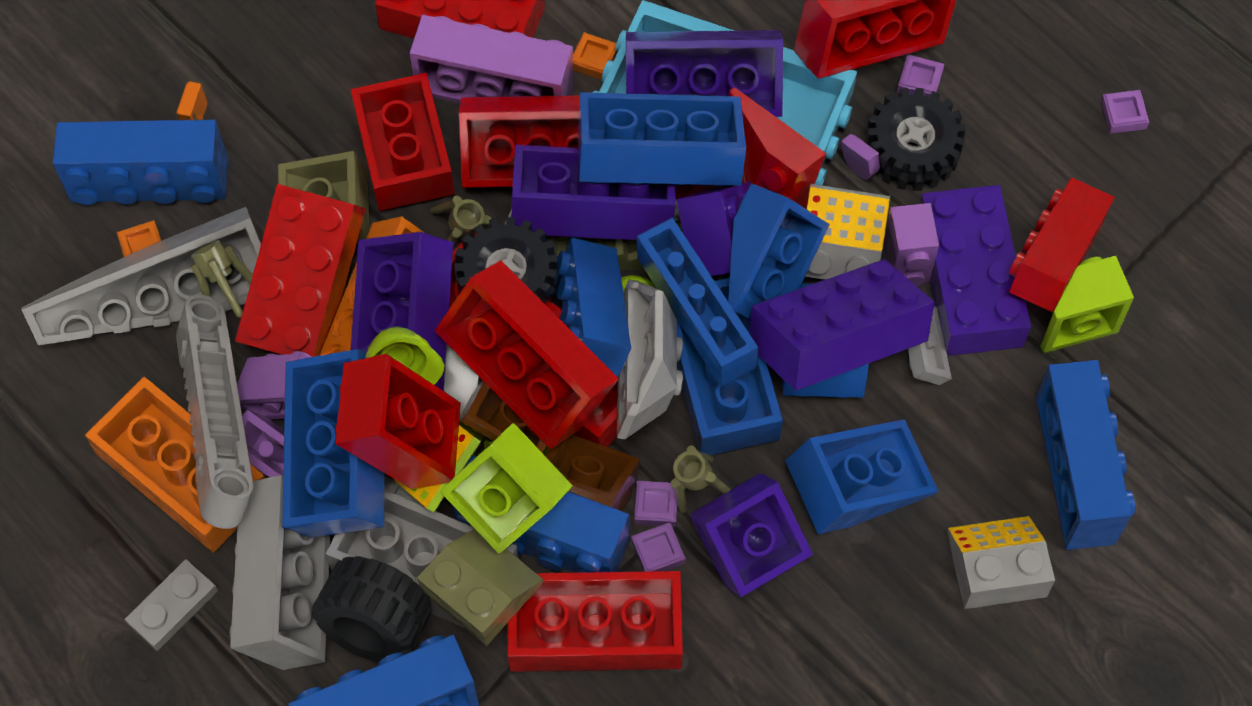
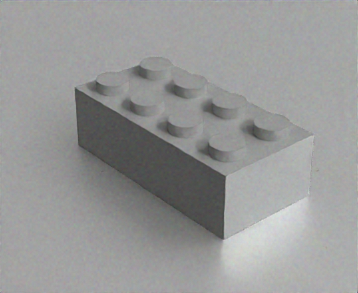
(407, 541)
(276, 584)

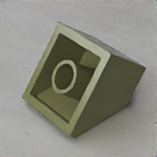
(331, 176)
(478, 584)

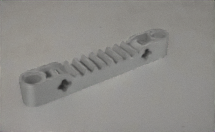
(216, 415)

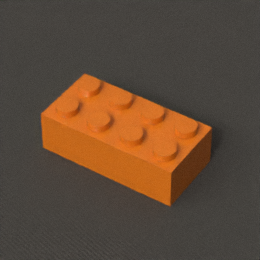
(153, 449)

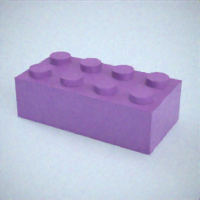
(488, 62)

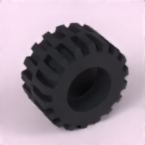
(371, 608)

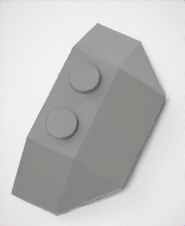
(650, 370)

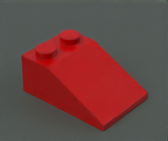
(777, 154)

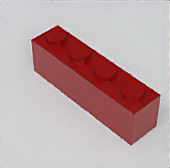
(1061, 245)

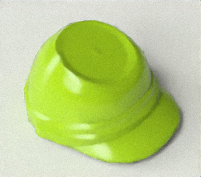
(409, 350)

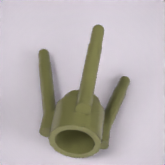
(463, 218)
(214, 263)
(694, 473)

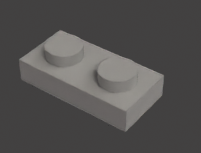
(930, 358)
(171, 605)

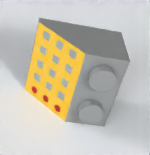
(854, 229)
(1000, 562)

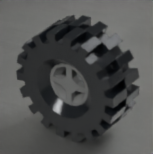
(919, 121)
(518, 247)

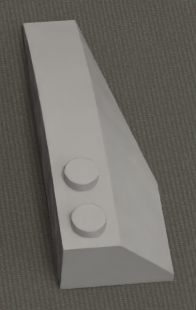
(143, 286)

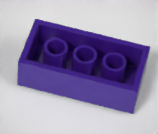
(707, 64)
(554, 200)
(973, 274)
(403, 285)
(840, 324)

